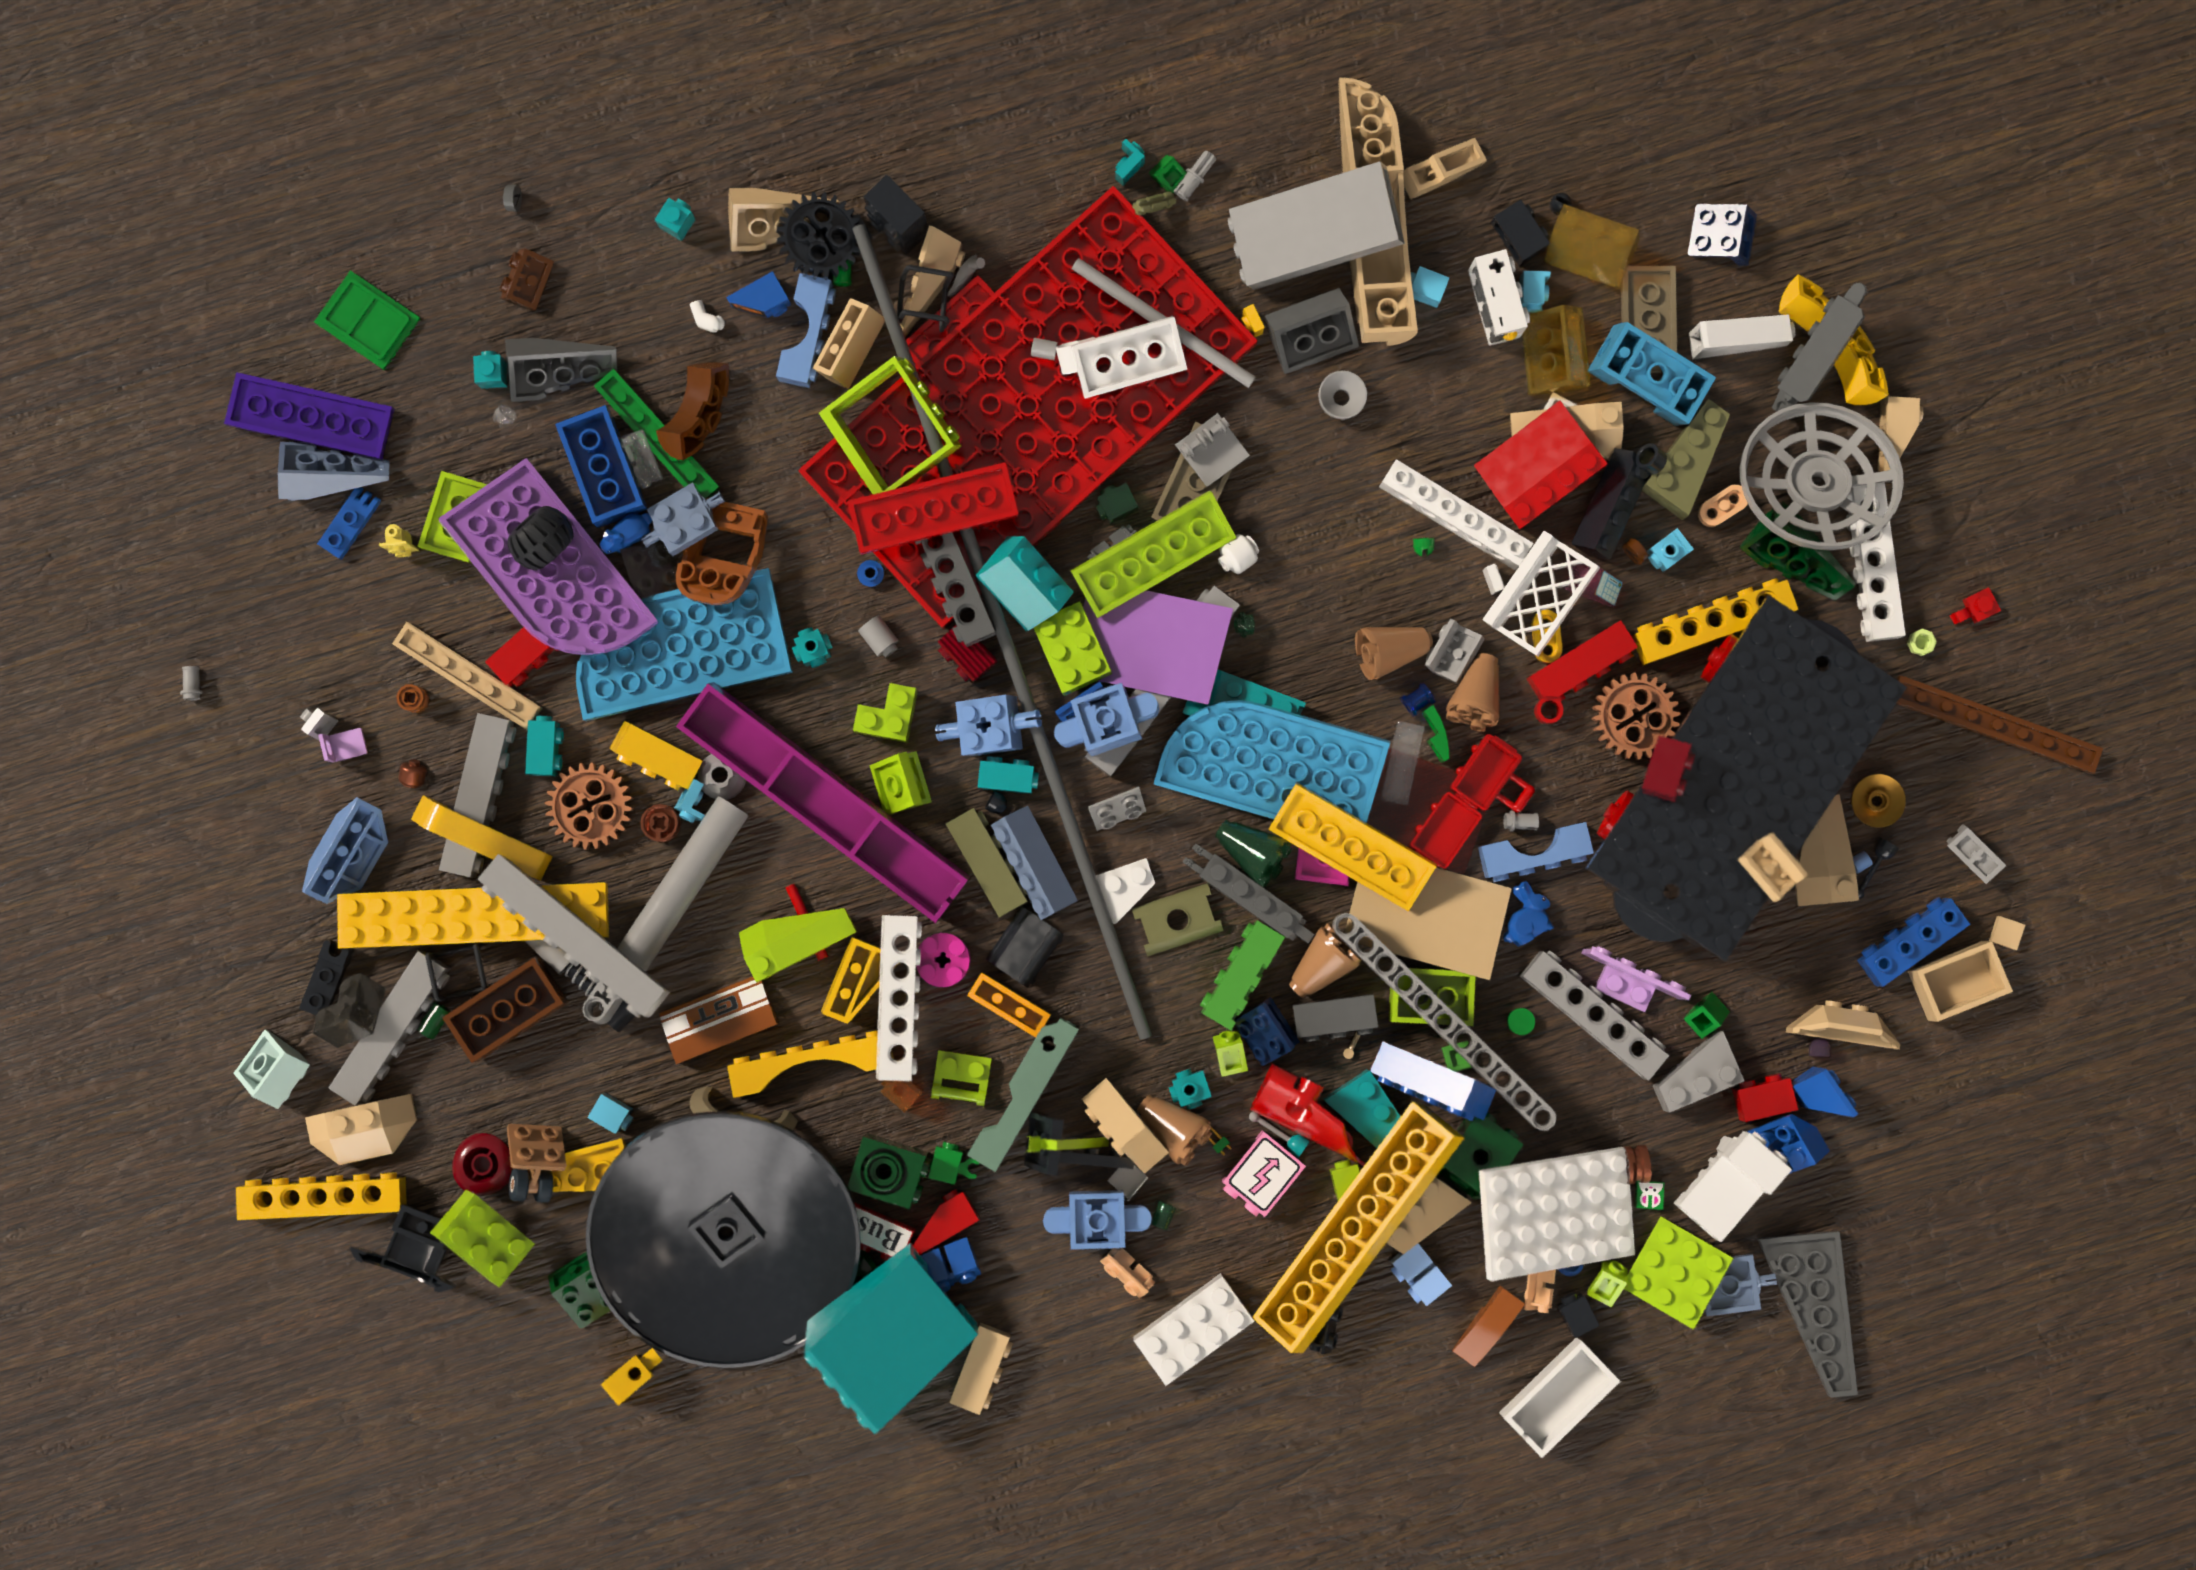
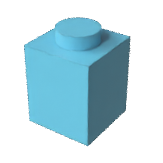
(1428, 286)
(611, 1113)

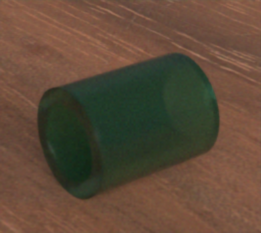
(1163, 1215)

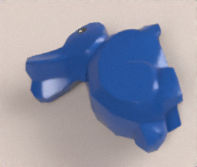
(626, 533)
(1530, 919)

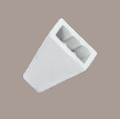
(1740, 335)

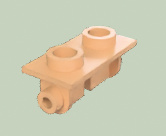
(1135, 1281)
(1537, 1295)

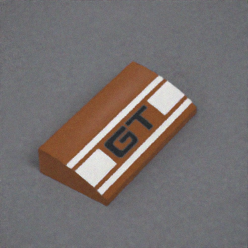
(718, 1019)

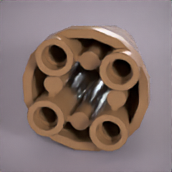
(1477, 696)
(1323, 963)
(1175, 1127)

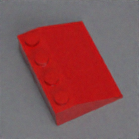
(1540, 465)

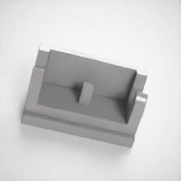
(1975, 854)

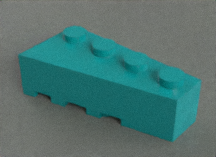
(1365, 1107)

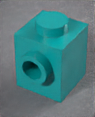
(675, 218)
(490, 370)

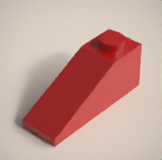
(949, 1219)

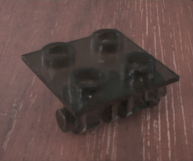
(650, 569)

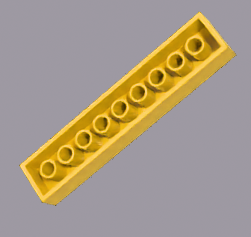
(1358, 1227)

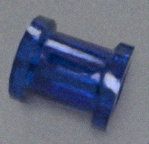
(1418, 699)

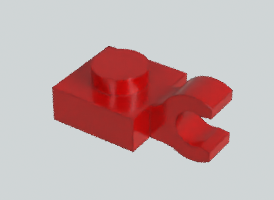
(1977, 606)

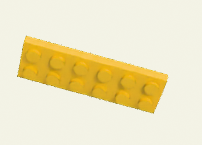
(1352, 846)

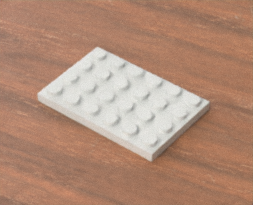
(1556, 1213)

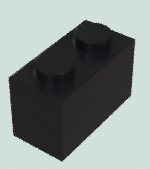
(1520, 232)

